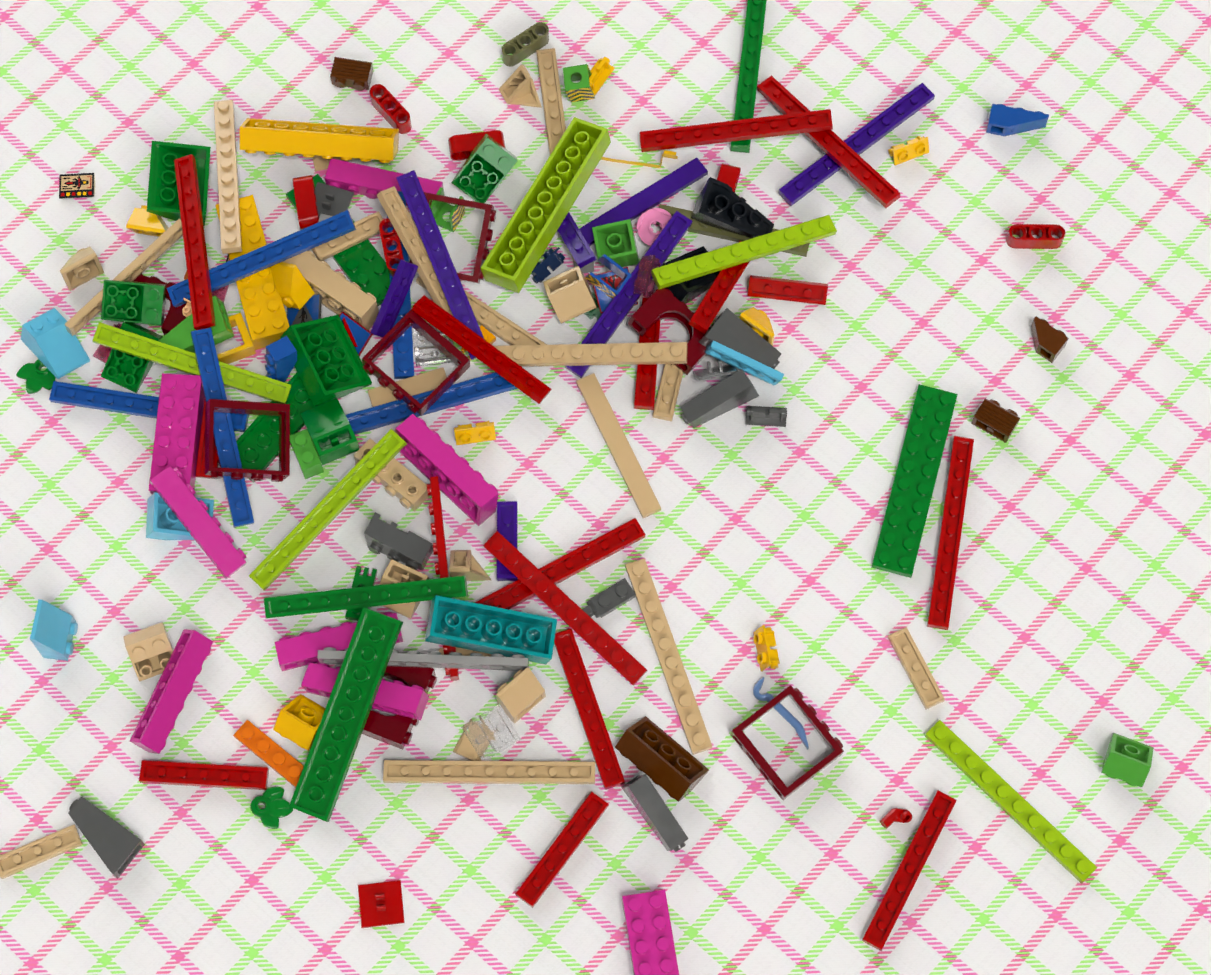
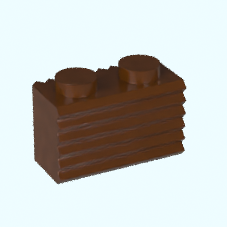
(351, 73)
(996, 420)

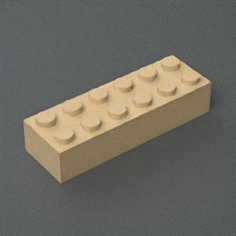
(335, 290)

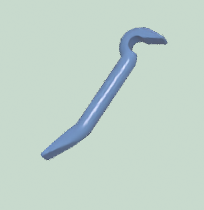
(782, 711)

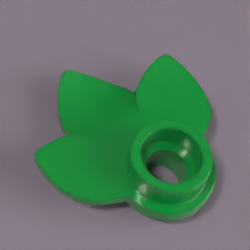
(35, 377)
(274, 807)

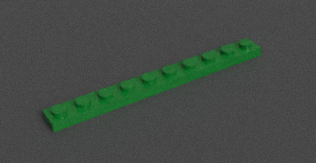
(749, 67)
(365, 596)

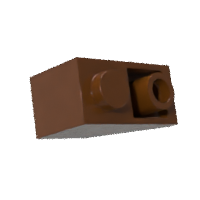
(1047, 340)

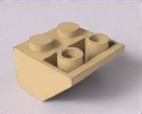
(569, 294)
(400, 573)
(149, 650)
(520, 694)

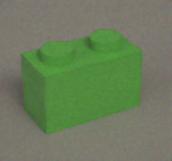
(306, 454)

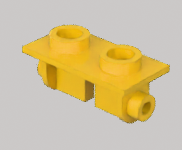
(600, 74)
(913, 149)
(467, 434)
(764, 639)

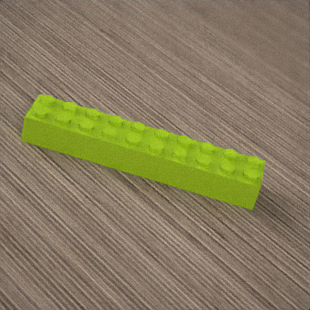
(546, 205)

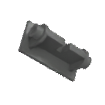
(766, 416)

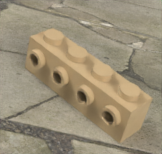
(397, 480)

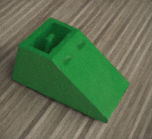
(484, 169)
(133, 302)
(128, 369)
(330, 431)

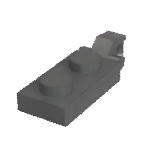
(610, 599)

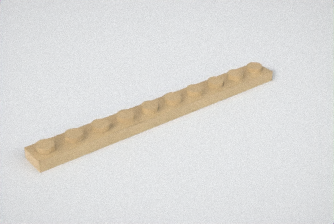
(227, 177)
(597, 354)
(668, 657)
(489, 772)

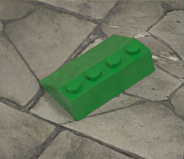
(162, 186)
(326, 359)

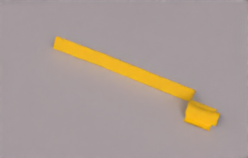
(667, 154)

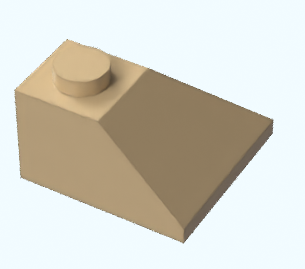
(81, 268)

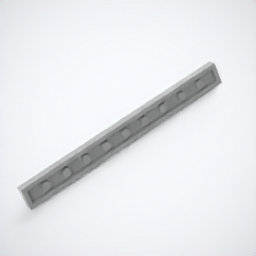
(436, 660)

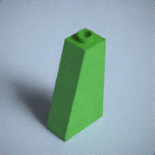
(181, 334)

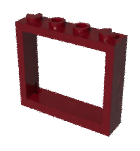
(486, 233)
(435, 338)
(254, 408)
(759, 761)

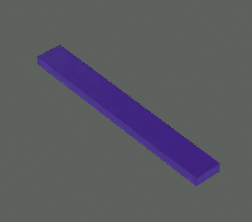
(648, 197)

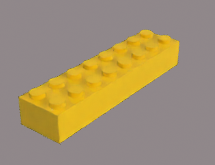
(319, 139)
(258, 292)

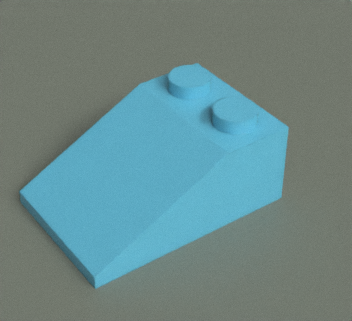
(53, 343)
(164, 524)
(53, 631)

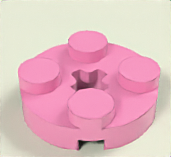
(648, 218)

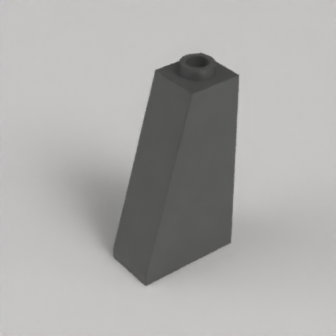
(737, 335)
(719, 399)
(655, 812)
(107, 837)

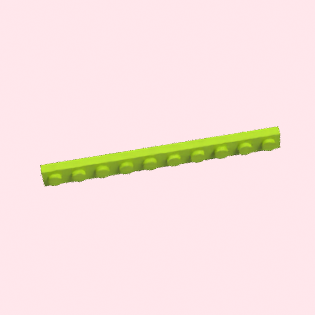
(743, 252)
(186, 362)
(327, 509)
(1011, 801)

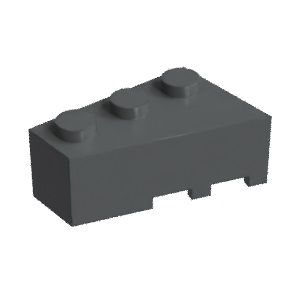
(397, 544)

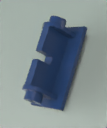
(551, 259)

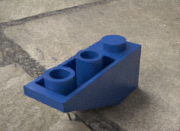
(1010, 120)
(280, 359)

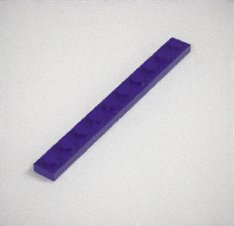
(859, 142)
(437, 252)
(625, 300)

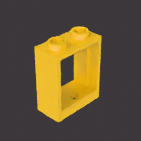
(242, 351)

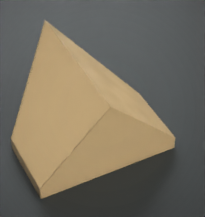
(520, 89)
(463, 564)

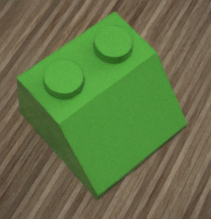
(617, 242)
(1127, 760)

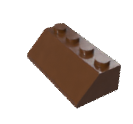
(661, 758)

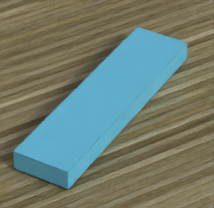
(743, 362)

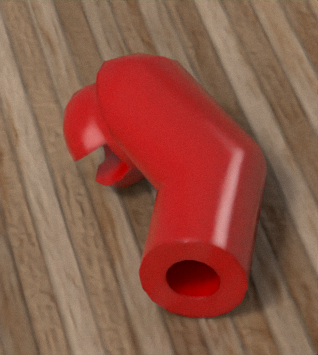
(896, 815)

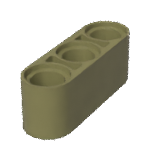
(530, 37)

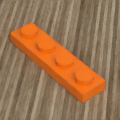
(269, 752)

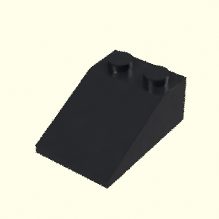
(692, 288)

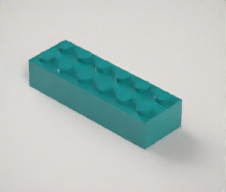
(490, 629)

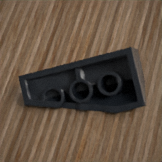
(727, 211)

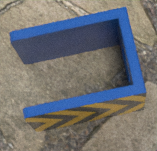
(615, 268)

